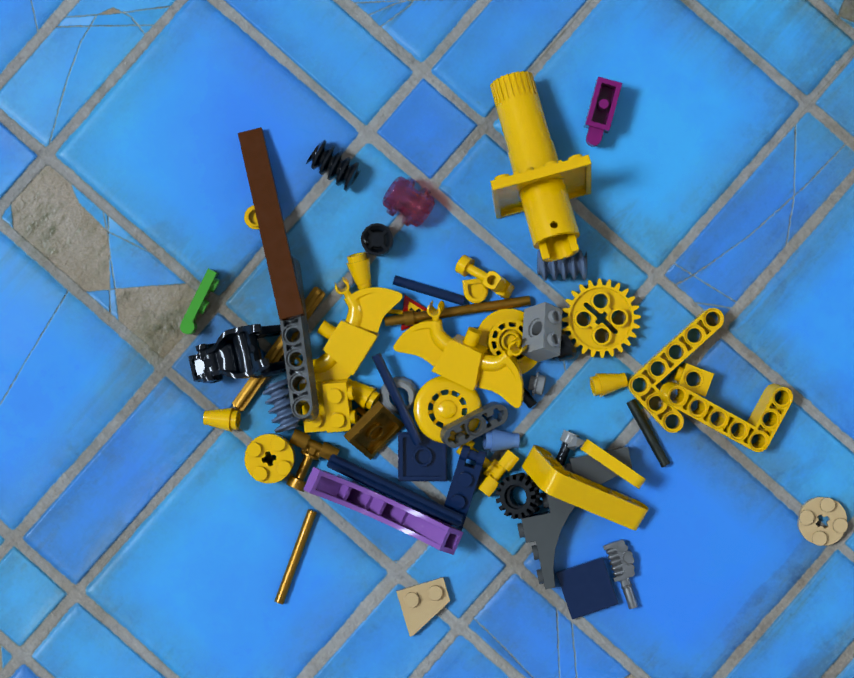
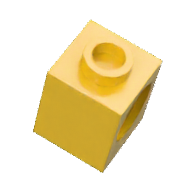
(704, 381)

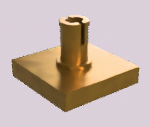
(373, 429)

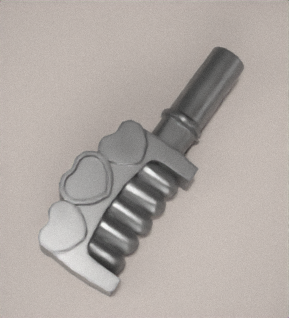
(623, 568)

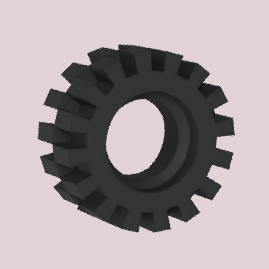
(509, 504)

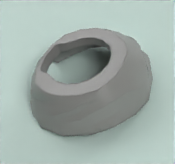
(401, 382)

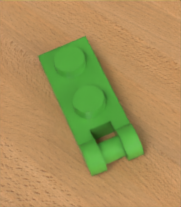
(199, 303)

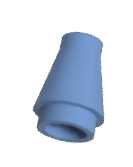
(500, 440)

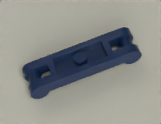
(464, 481)

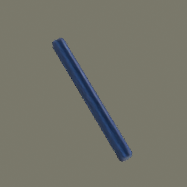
(395, 491)

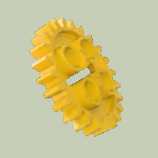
(615, 302)

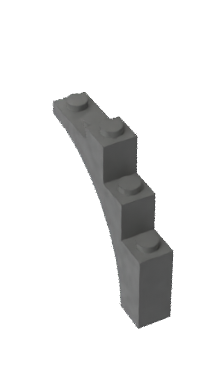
(546, 526)

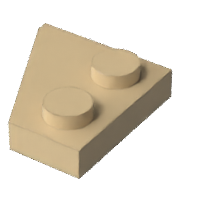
(422, 602)

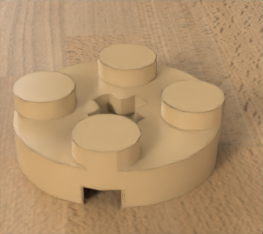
(809, 515)

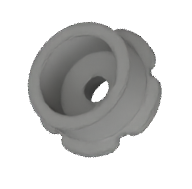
(537, 384)

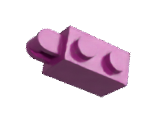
(601, 109)

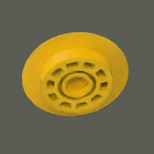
(506, 335)
(445, 408)

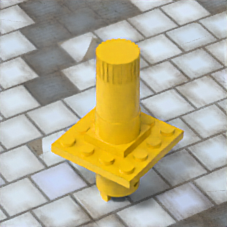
(539, 181)

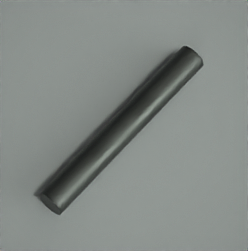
(648, 433)

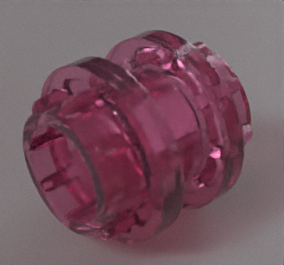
(408, 201)

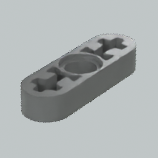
(486, 410)

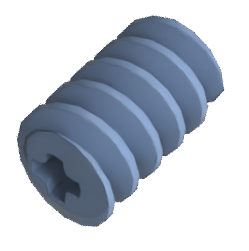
(572, 264)
(282, 407)

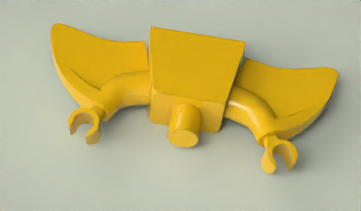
(356, 334)
(463, 358)

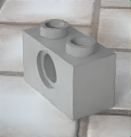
(542, 331)

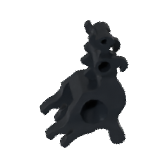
(235, 356)

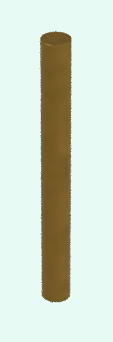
(295, 556)

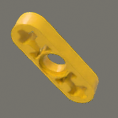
(613, 464)

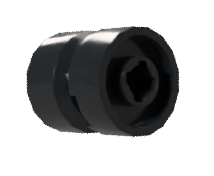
(377, 239)

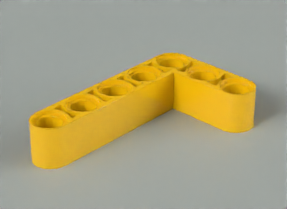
(669, 365)
(726, 420)
(581, 492)

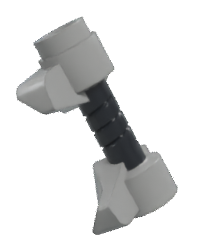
(569, 442)

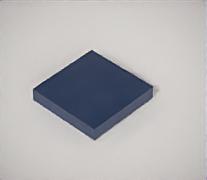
(421, 461)
(587, 587)

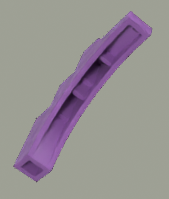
(384, 509)

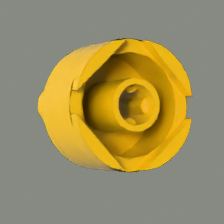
(261, 469)

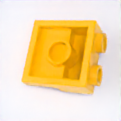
(334, 407)

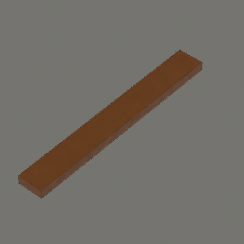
(271, 224)

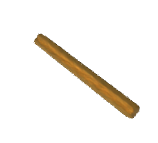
(275, 354)

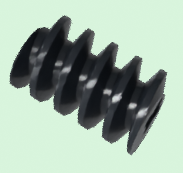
(334, 164)

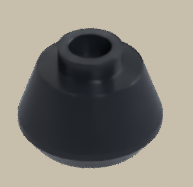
(567, 348)

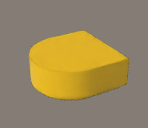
(474, 290)

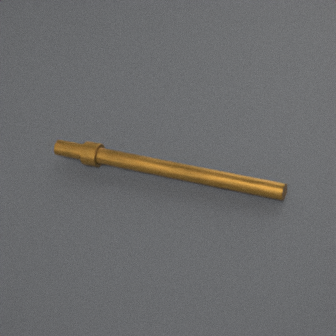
(409, 318)

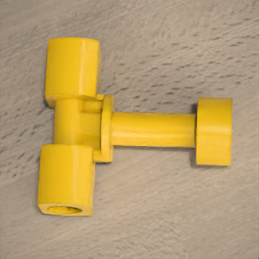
(490, 280)
(493, 470)

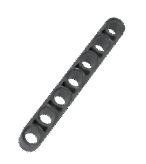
(292, 351)

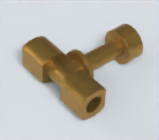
(313, 451)

